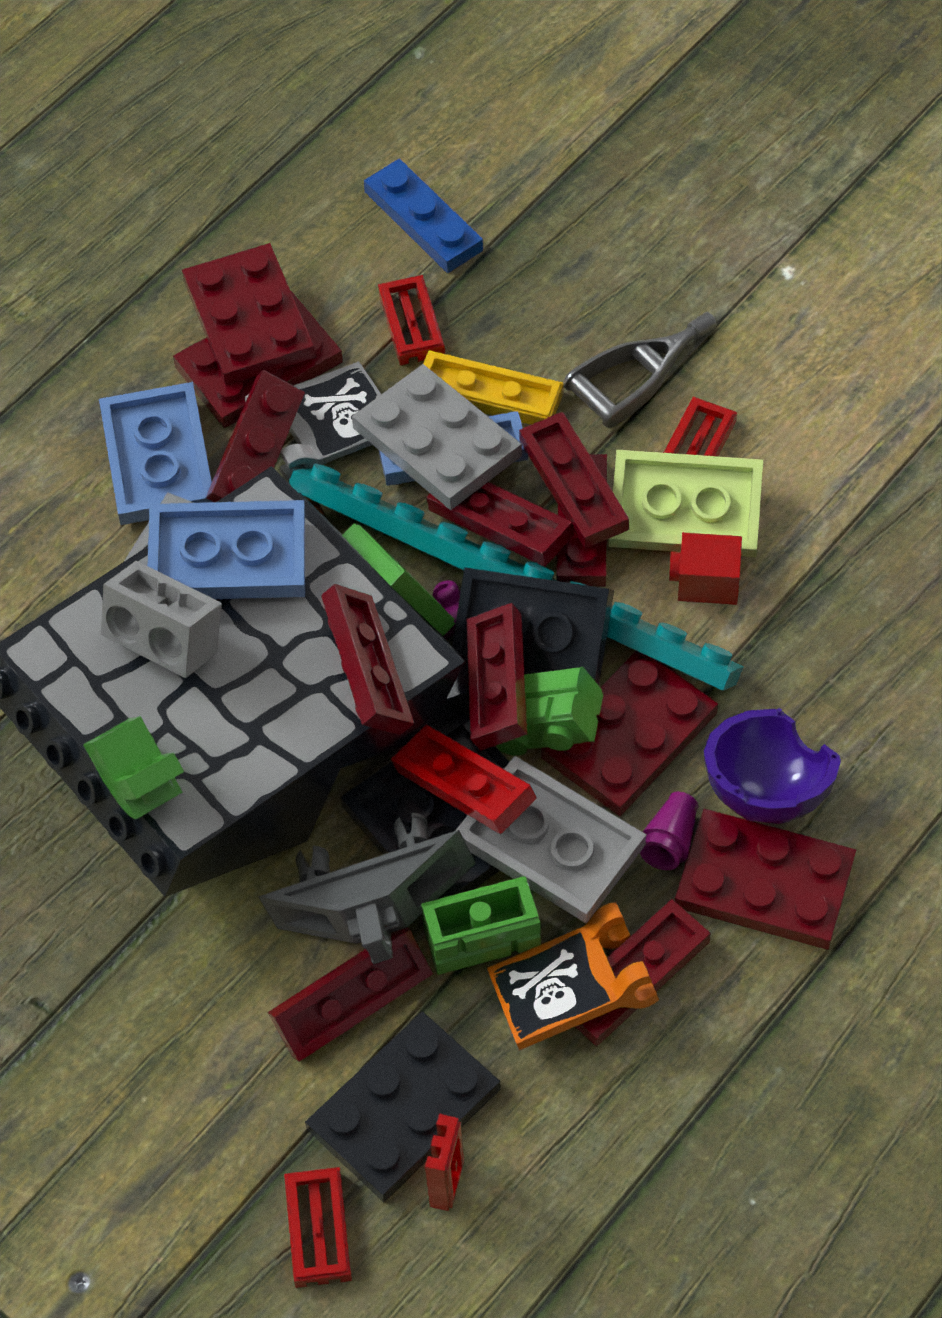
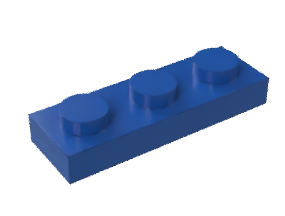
(423, 215)

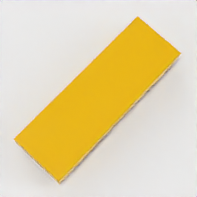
(498, 389)

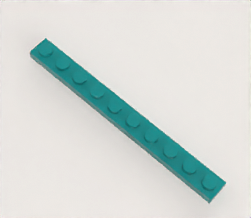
(450, 544)

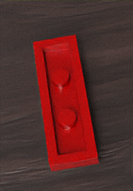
(464, 779)

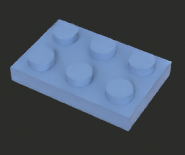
(155, 449)
(231, 547)

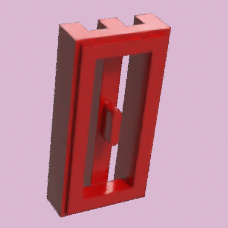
(419, 347)
(712, 413)
(446, 1163)
(322, 1272)

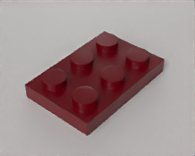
(248, 313)
(227, 401)
(640, 730)
(765, 878)

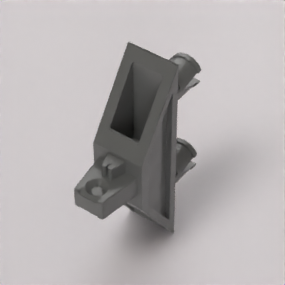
(373, 895)

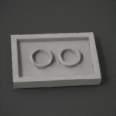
(437, 436)
(560, 844)

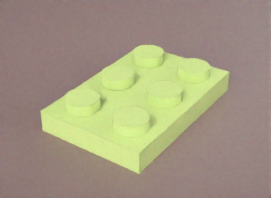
(686, 495)

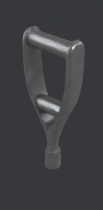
(647, 354)

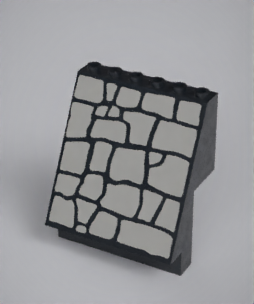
(250, 727)

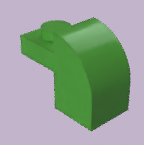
(134, 767)

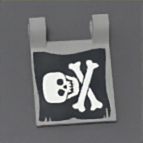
(325, 418)

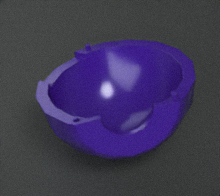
(766, 769)

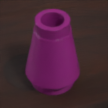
(670, 832)

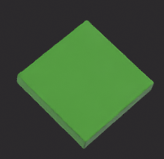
(399, 578)

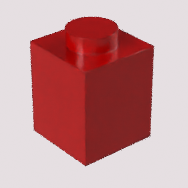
(707, 568)

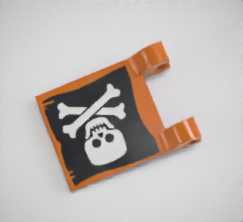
(569, 980)

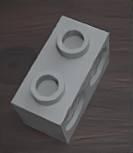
(160, 618)

